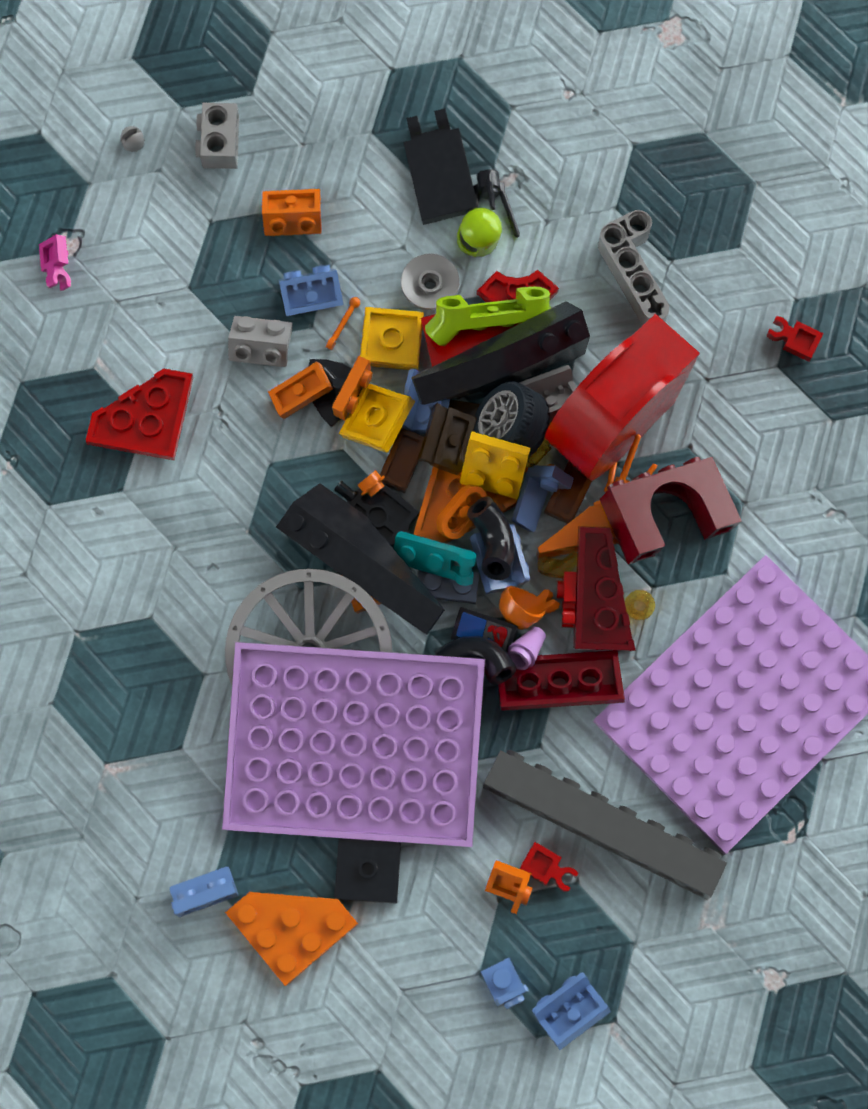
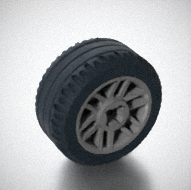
(514, 415)

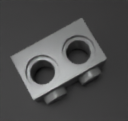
(222, 135)

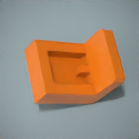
(510, 884)

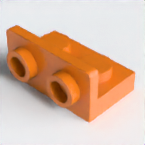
(291, 212)

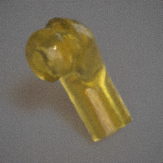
(555, 568)

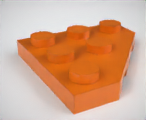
(439, 492)
(290, 929)

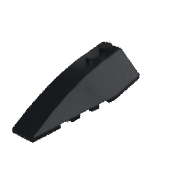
(508, 357)
(359, 552)

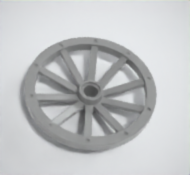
(307, 576)

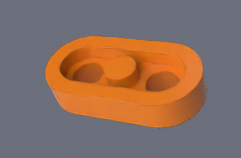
(457, 510)

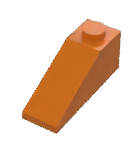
(567, 538)

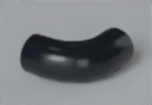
(496, 537)
(498, 663)

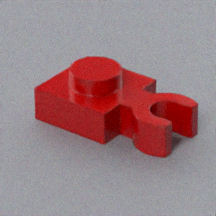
(799, 340)
(567, 592)
(544, 865)

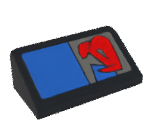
(477, 624)

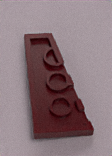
(600, 602)

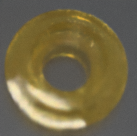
(646, 598)

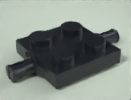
(385, 509)

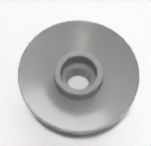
(429, 269)

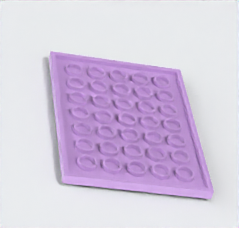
(742, 704)
(353, 744)

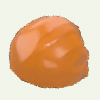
(525, 608)

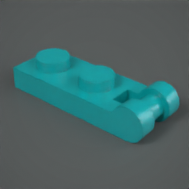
(436, 557)

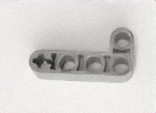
(638, 274)

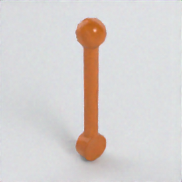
(354, 303)

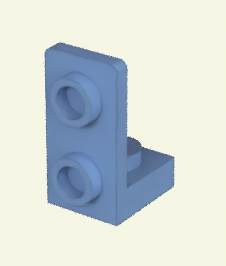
(534, 492)
(504, 984)

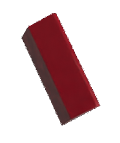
(565, 682)

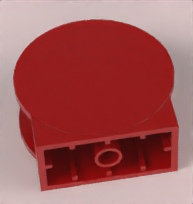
(622, 398)

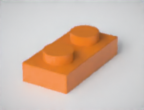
(300, 390)
(347, 398)

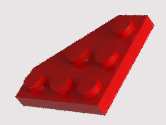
(145, 417)

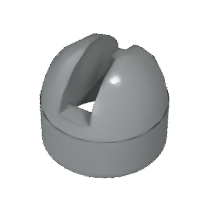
(135, 141)

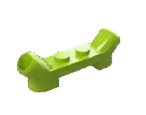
(456, 315)

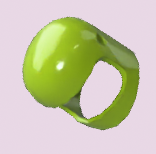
(481, 230)

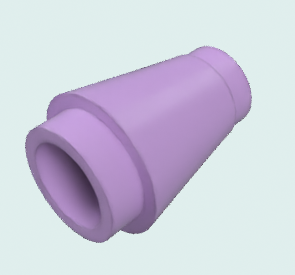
(526, 648)

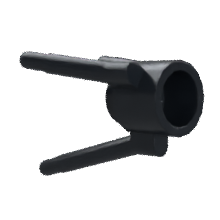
(489, 188)

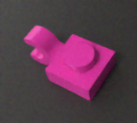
(52, 259)

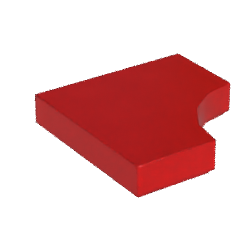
(503, 288)

